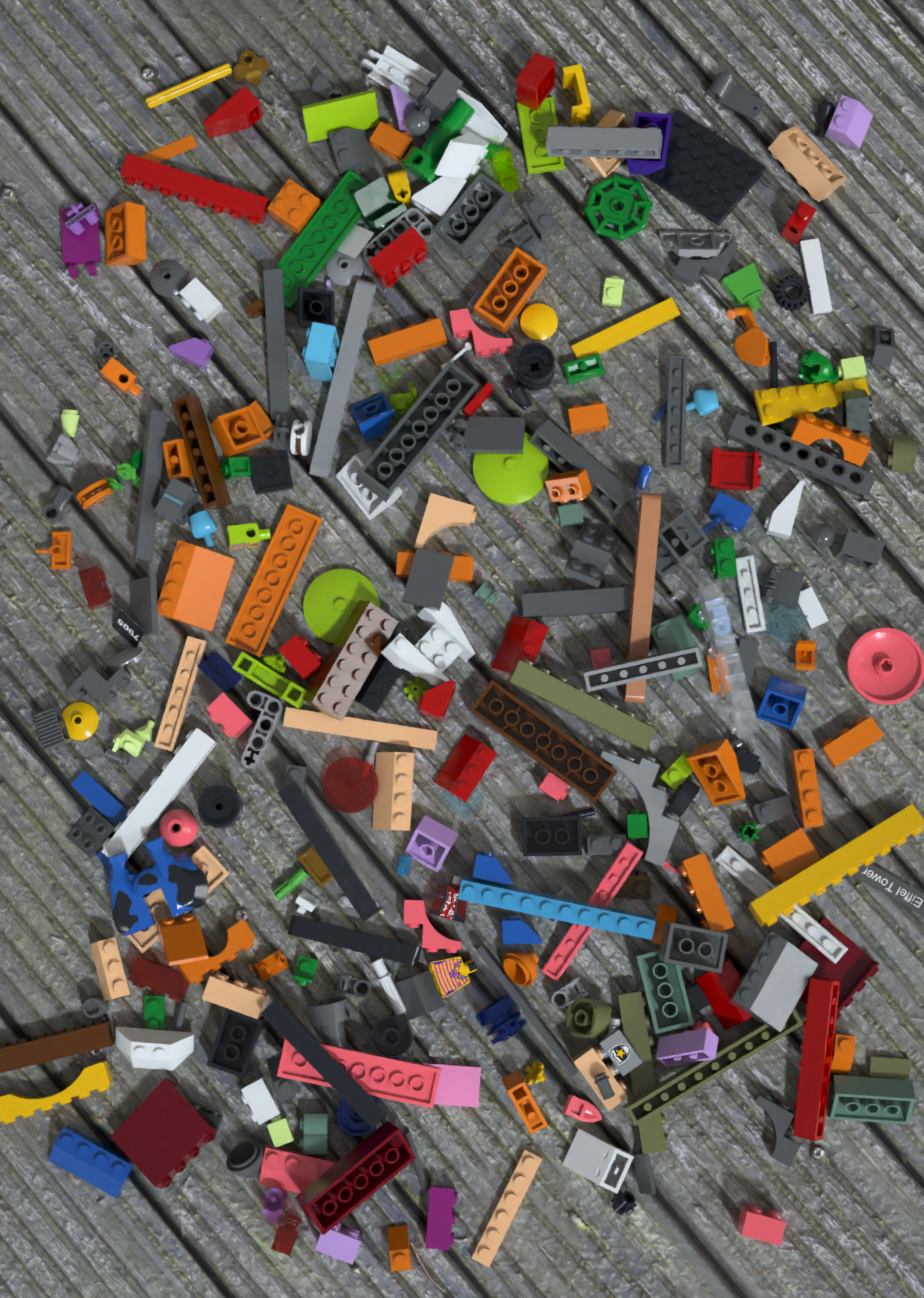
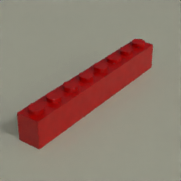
(195, 189)
(816, 1058)

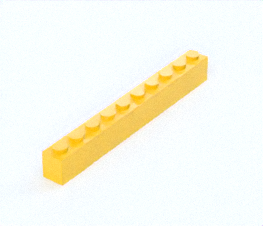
(837, 865)

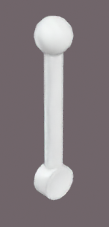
(468, 346)

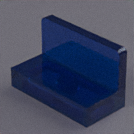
(220, 672)

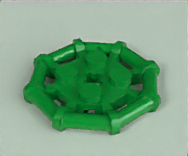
(621, 217)

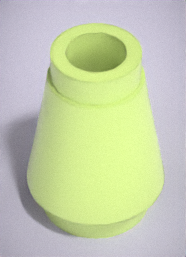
(69, 422)

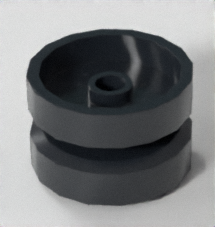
(231, 809)

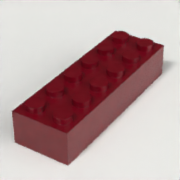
(355, 1177)

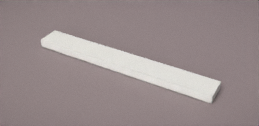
(798, 919)

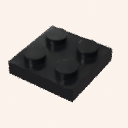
(271, 473)

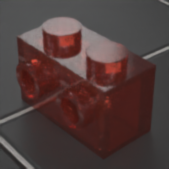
(94, 588)

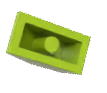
(677, 772)

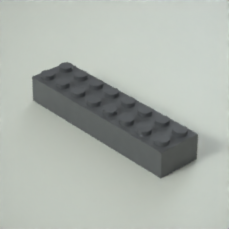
(417, 431)

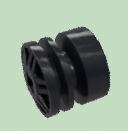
(532, 357)

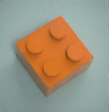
(294, 207)

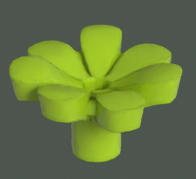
(275, 663)
(416, 684)

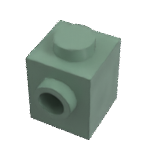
(569, 515)

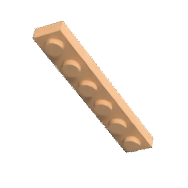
(180, 694)
(506, 1208)

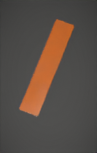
(171, 150)

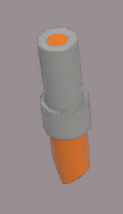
(370, 757)

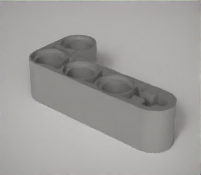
(404, 223)
(258, 732)

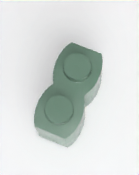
(315, 1133)

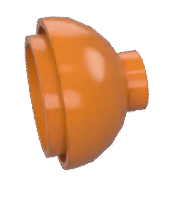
(521, 967)

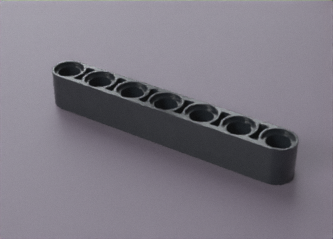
(354, 940)

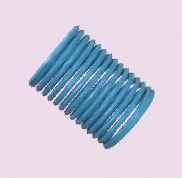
(403, 865)

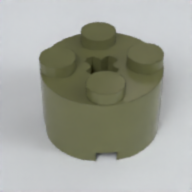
(903, 453)
(588, 1018)

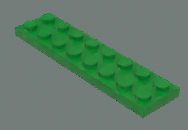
(320, 238)

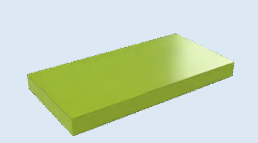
(349, 111)
(534, 135)

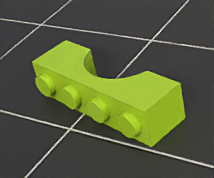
(270, 680)

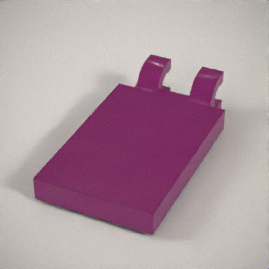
(81, 248)

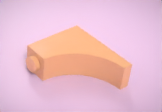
(443, 513)

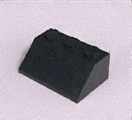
(378, 684)

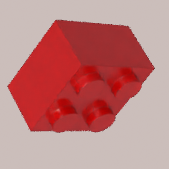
(535, 81)
(301, 658)

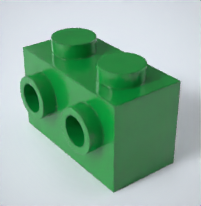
(724, 559)

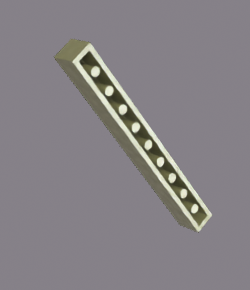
(702, 1072)

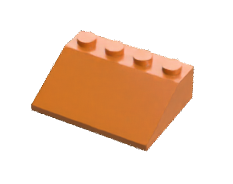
(195, 586)

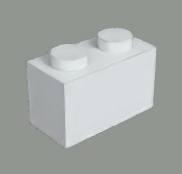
(200, 300)
(261, 1101)

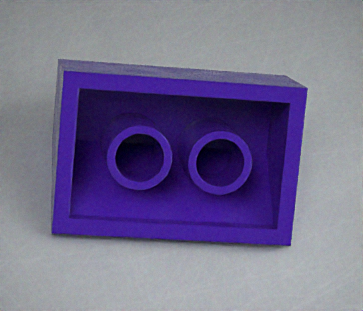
(661, 121)

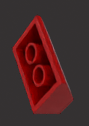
(520, 642)
(437, 700)
(465, 767)
(718, 990)

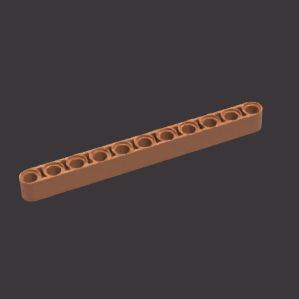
(642, 589)

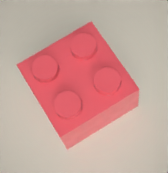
(227, 713)
(761, 1225)

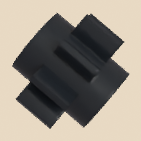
(623, 1203)

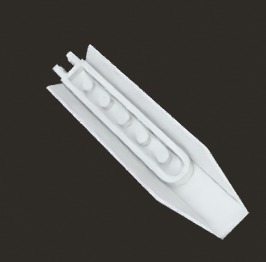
(412, 80)

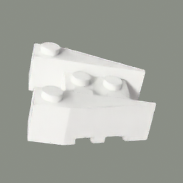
(434, 650)

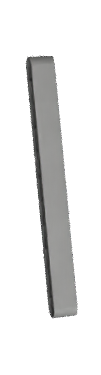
(342, 378)

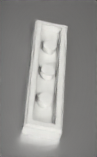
(815, 276)
(750, 594)

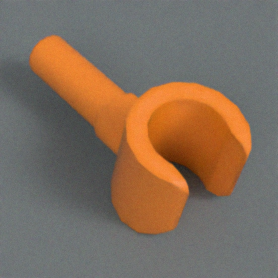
(49, 550)

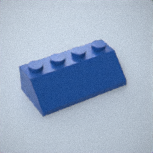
(91, 1161)

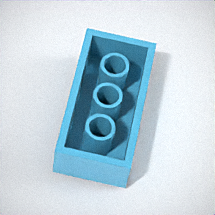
(321, 351)

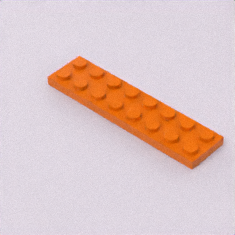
(273, 580)

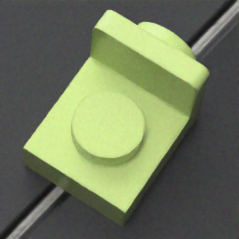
(612, 291)
(129, 742)

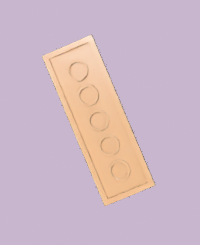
(215, 875)

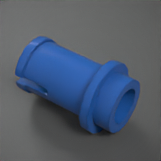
(643, 476)

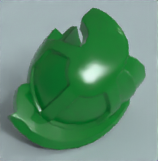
(816, 368)

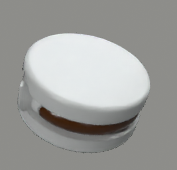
(301, 437)

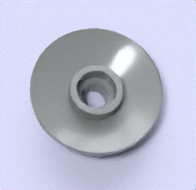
(344, 276)

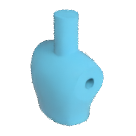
(704, 401)
(203, 526)

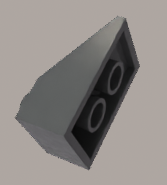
(693, 947)

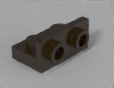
(635, 887)

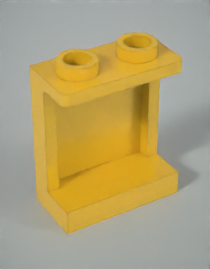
(573, 77)

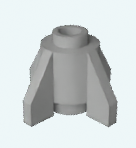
(63, 451)

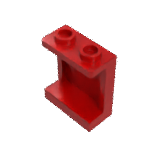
(734, 470)

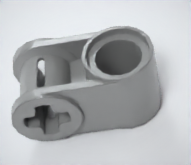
(569, 993)

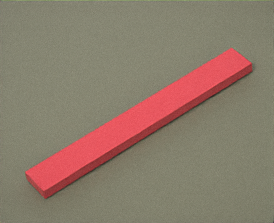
(601, 895)

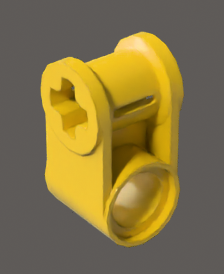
(400, 186)

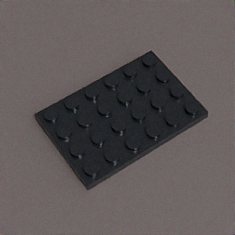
(705, 170)

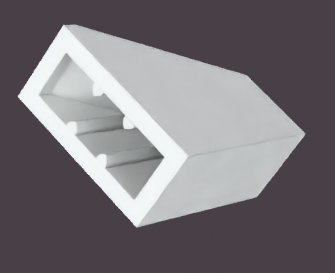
(439, 196)

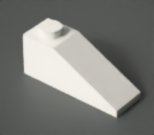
(783, 517)

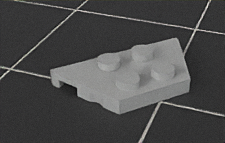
(695, 243)

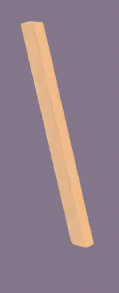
(360, 729)

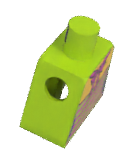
(238, 539)

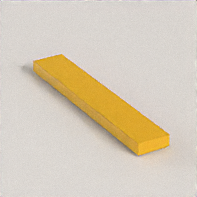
(626, 329)

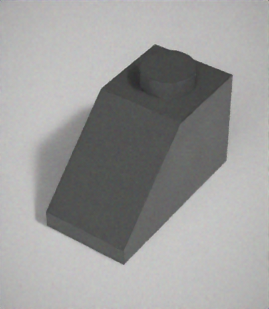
(882, 347)
(772, 809)
(284, 1086)

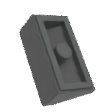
(644, 1173)

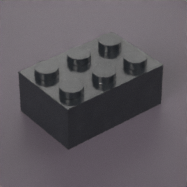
(551, 836)
(235, 1043)

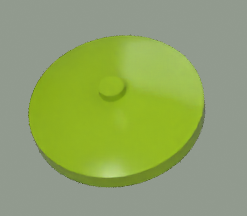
(511, 477)
(333, 599)

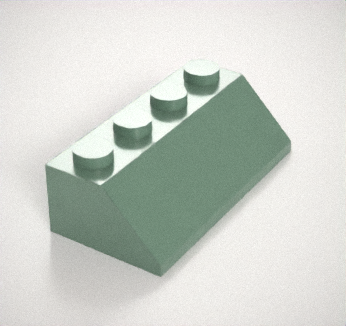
(663, 993)
(871, 1099)

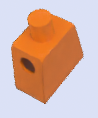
(115, 372)

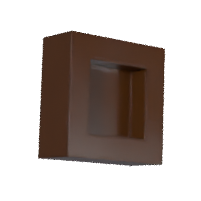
(254, 309)

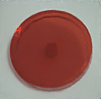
(350, 785)

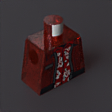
(447, 902)

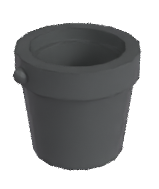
(95, 1007)

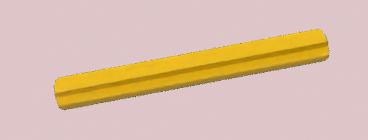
(188, 85)

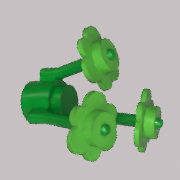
(127, 471)

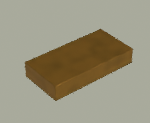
(315, 866)

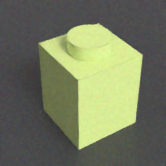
(851, 368)
(280, 1131)

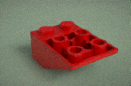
(234, 115)

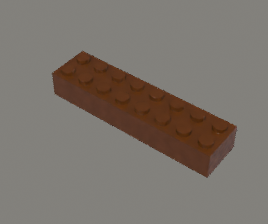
(542, 741)

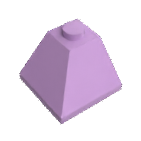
(402, 107)

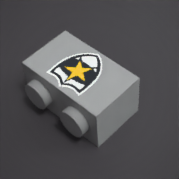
(620, 1052)

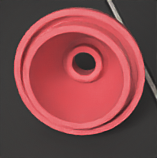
(187, 831)

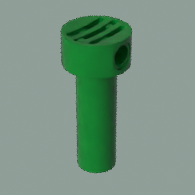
(425, 160)

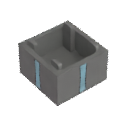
(176, 503)

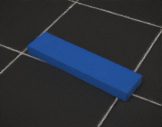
(100, 798)

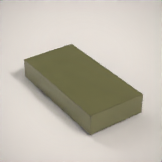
(889, 1067)

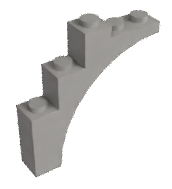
(660, 828)

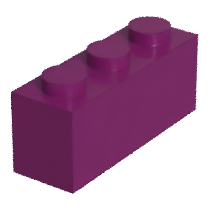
(440, 1217)

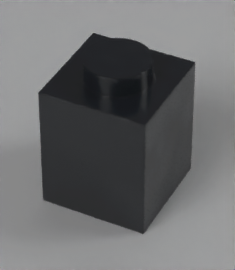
(748, 762)
(696, 997)

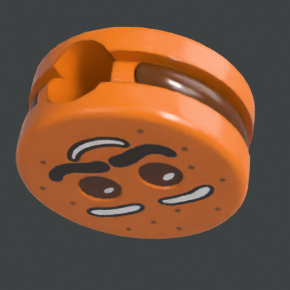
(94, 494)

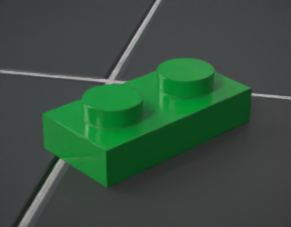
(154, 1012)

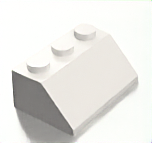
(365, 499)

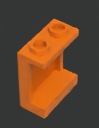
(789, 856)

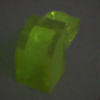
(504, 170)

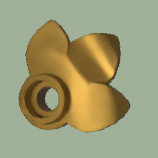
(250, 71)

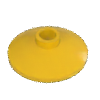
(88, 724)

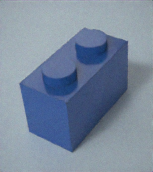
(737, 511)

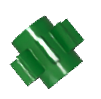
(750, 827)

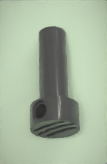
(330, 1016)

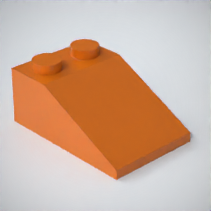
(717, 772)
(182, 939)

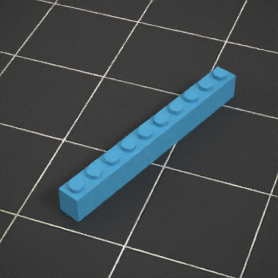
(557, 907)

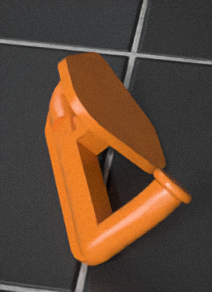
(753, 344)

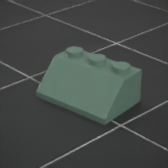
(673, 636)

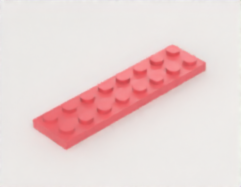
(376, 1074)

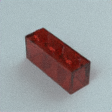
(159, 979)
(287, 1234)

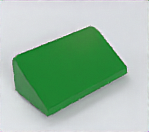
(583, 369)

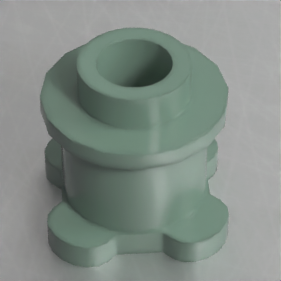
(486, 594)

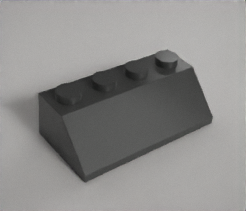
(473, 215)

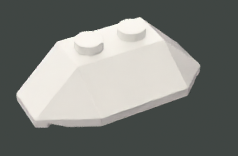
(154, 1047)

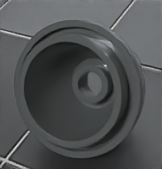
(246, 1159)

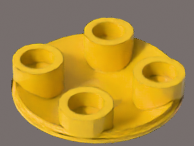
(539, 322)

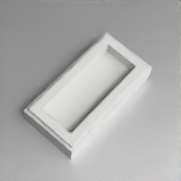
(812, 608)

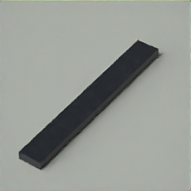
(328, 851)
(324, 1063)

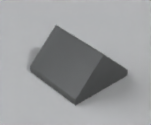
(419, 995)

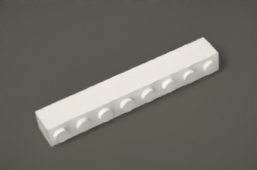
(160, 795)

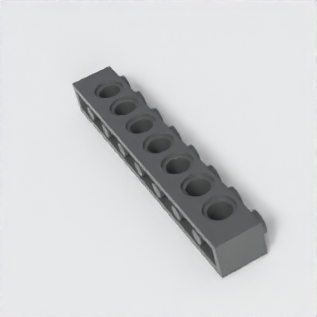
(790, 458)

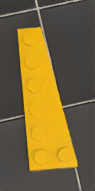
(785, 402)

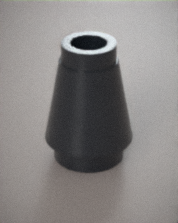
(519, 396)

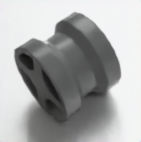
(104, 348)

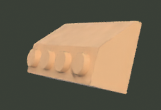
(807, 163)
(394, 799)

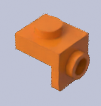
(805, 655)
(271, 965)

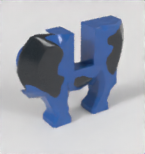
(177, 876)

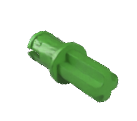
(290, 884)

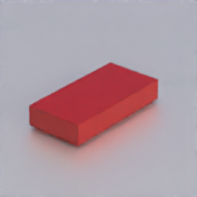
(478, 400)

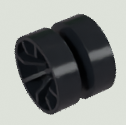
(392, 1036)

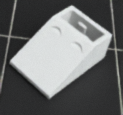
(598, 1160)

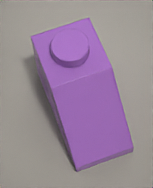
(193, 351)

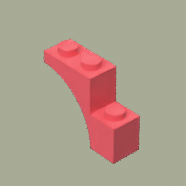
(484, 344)
(431, 940)

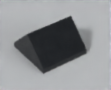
(315, 306)

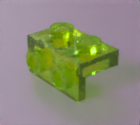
(404, 401)

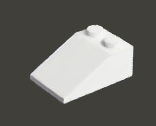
(463, 156)

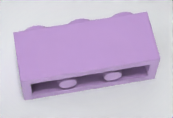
(687, 1047)

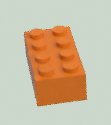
(510, 290)
(706, 893)

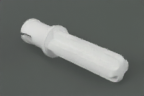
(388, 986)

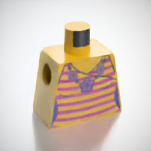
(451, 974)

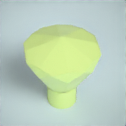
(146, 731)

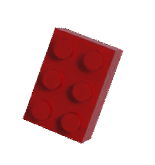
(398, 258)

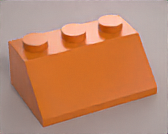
(125, 234)

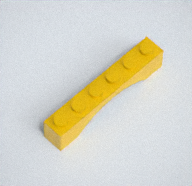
(92, 1078)

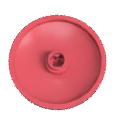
(885, 666)

